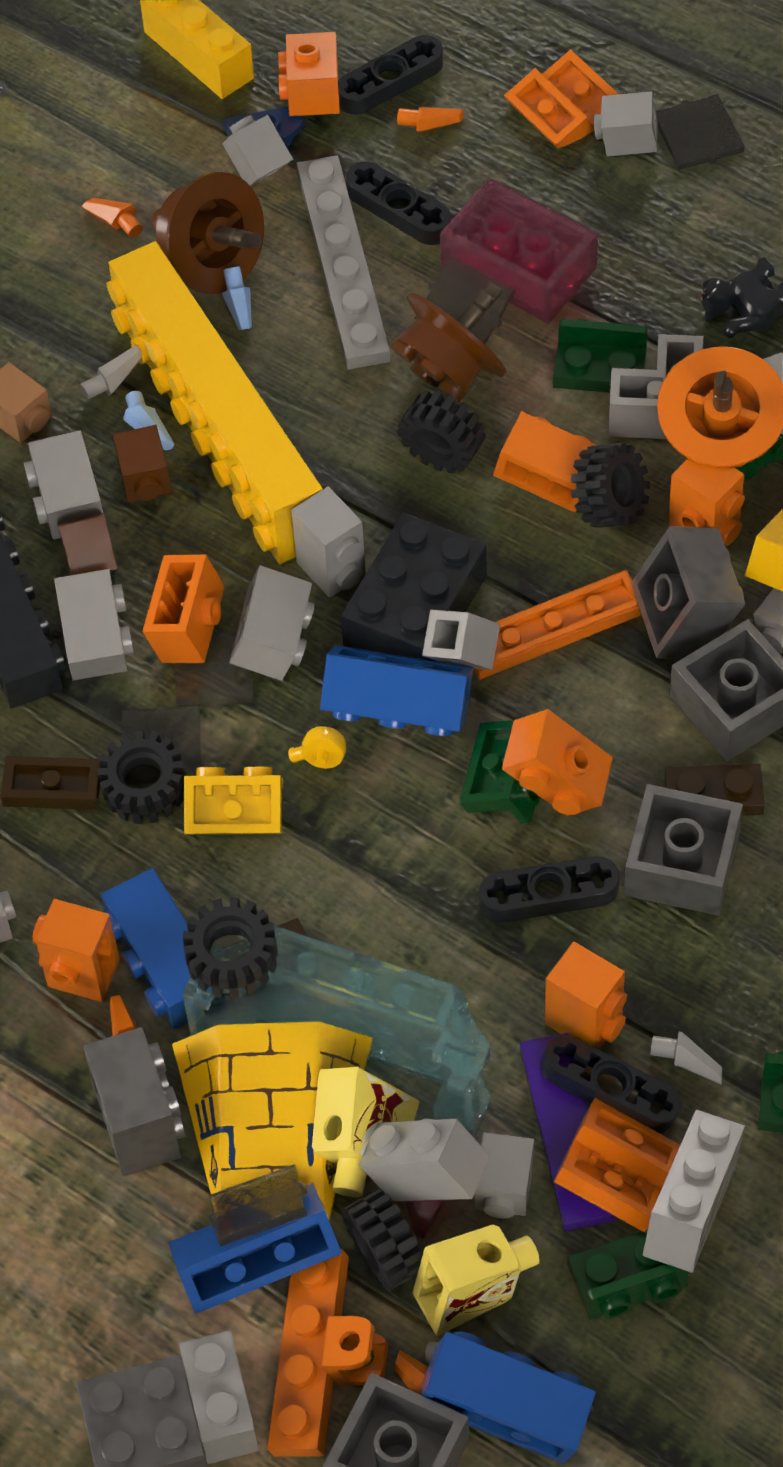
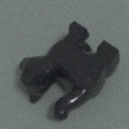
(749, 294)

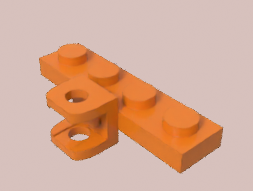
(314, 1353)

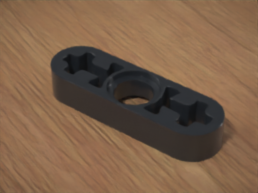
(421, 53)
(391, 187)
(561, 872)
(603, 1063)

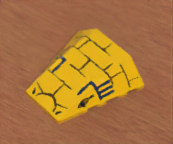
(257, 1095)

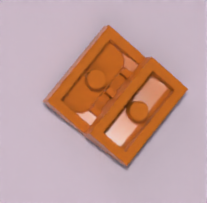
(561, 99)
(617, 1164)

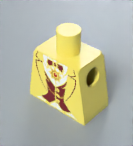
(345, 1117)
(470, 1275)

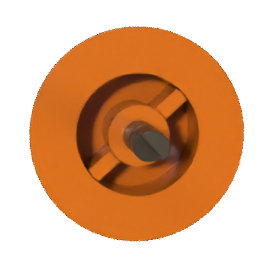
(721, 407)

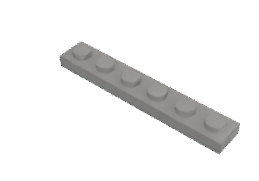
(343, 263)

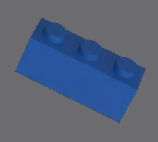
(396, 690)
(152, 935)
(228, 1271)
(509, 1395)

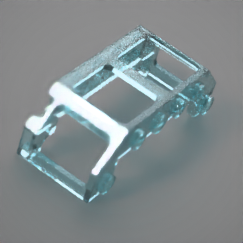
(410, 1016)

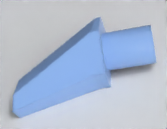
(238, 298)
(140, 416)

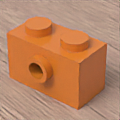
(310, 74)
(541, 459)
(707, 498)
(184, 609)
(557, 763)
(77, 949)
(585, 997)

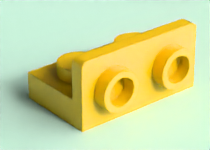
(233, 803)

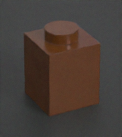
(142, 463)
(87, 545)

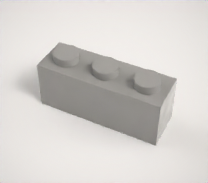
(693, 1191)

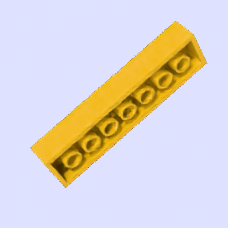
(211, 396)

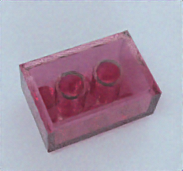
(522, 247)

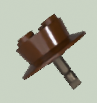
(210, 228)
(445, 347)

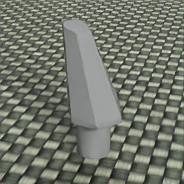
(112, 374)
(687, 1056)

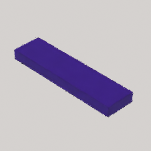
(558, 1121)

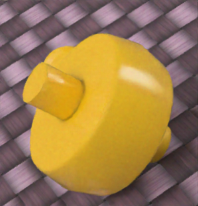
(320, 747)

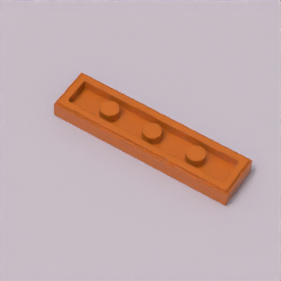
(563, 621)

